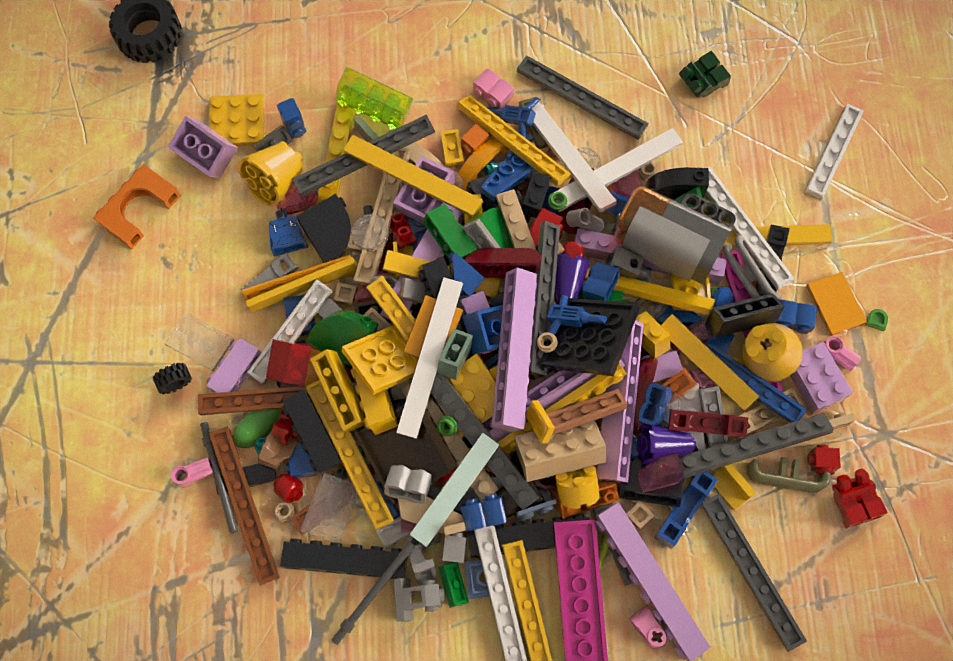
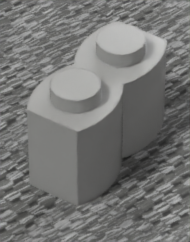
(407, 484)

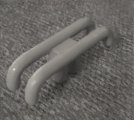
(750, 271)

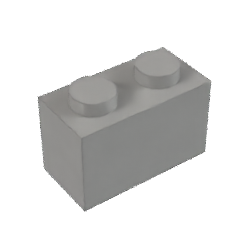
(454, 548)

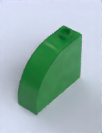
(495, 224)
(339, 330)

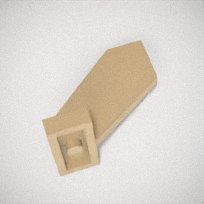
(414, 512)

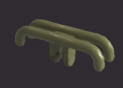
(787, 482)

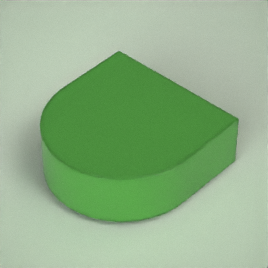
(877, 319)

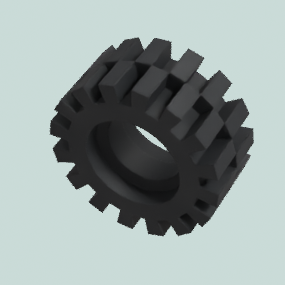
(172, 378)

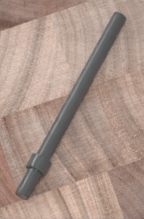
(218, 478)
(348, 624)

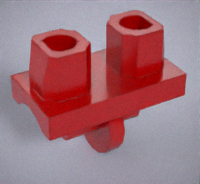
(402, 231)
(284, 430)

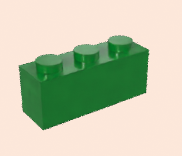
(448, 232)

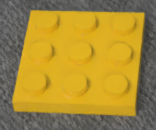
(238, 118)
(381, 359)
(476, 388)

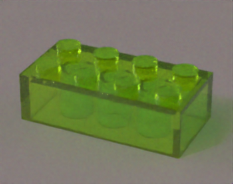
(373, 99)

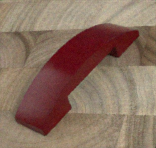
(708, 423)

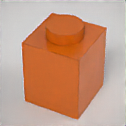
(473, 139)

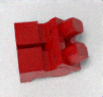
(857, 499)

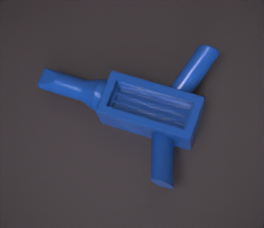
(518, 115)
(570, 316)

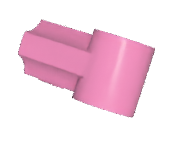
(842, 354)
(194, 472)

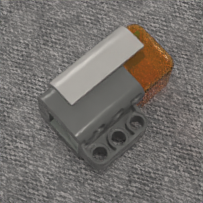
(672, 233)

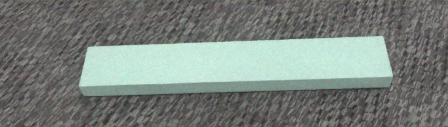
(454, 489)

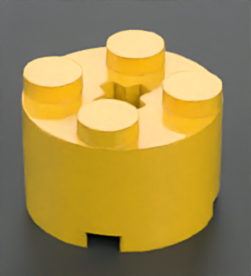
(578, 487)

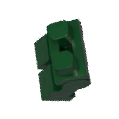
(705, 75)

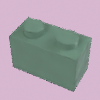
(454, 354)

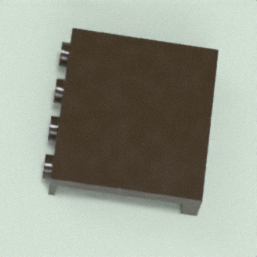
(389, 448)

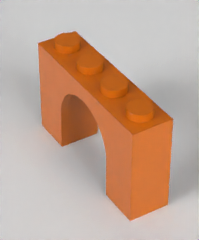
(142, 183)

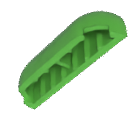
(254, 426)

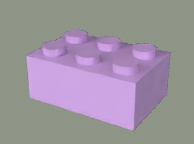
(202, 147)
(416, 203)
(820, 379)

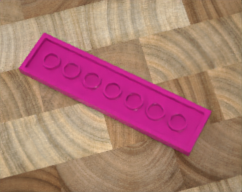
(580, 591)

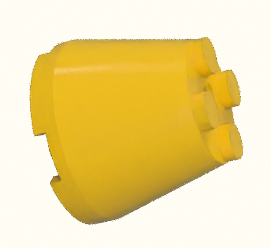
(271, 172)
(772, 352)

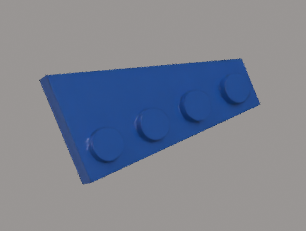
(507, 176)

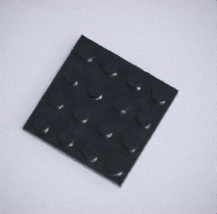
(594, 346)

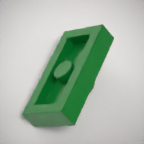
(453, 585)

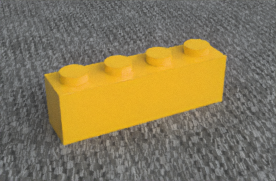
(339, 389)
(376, 407)

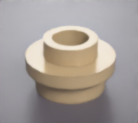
(651, 167)
(544, 337)
(279, 507)

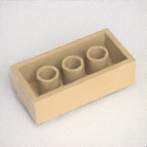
(563, 453)

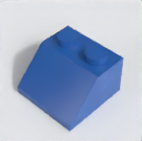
(485, 328)

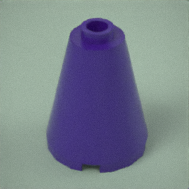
(569, 276)
(661, 442)

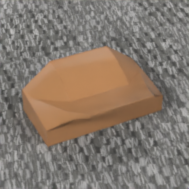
(274, 452)

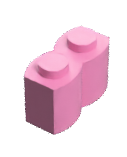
(493, 89)

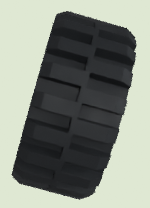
(151, 45)

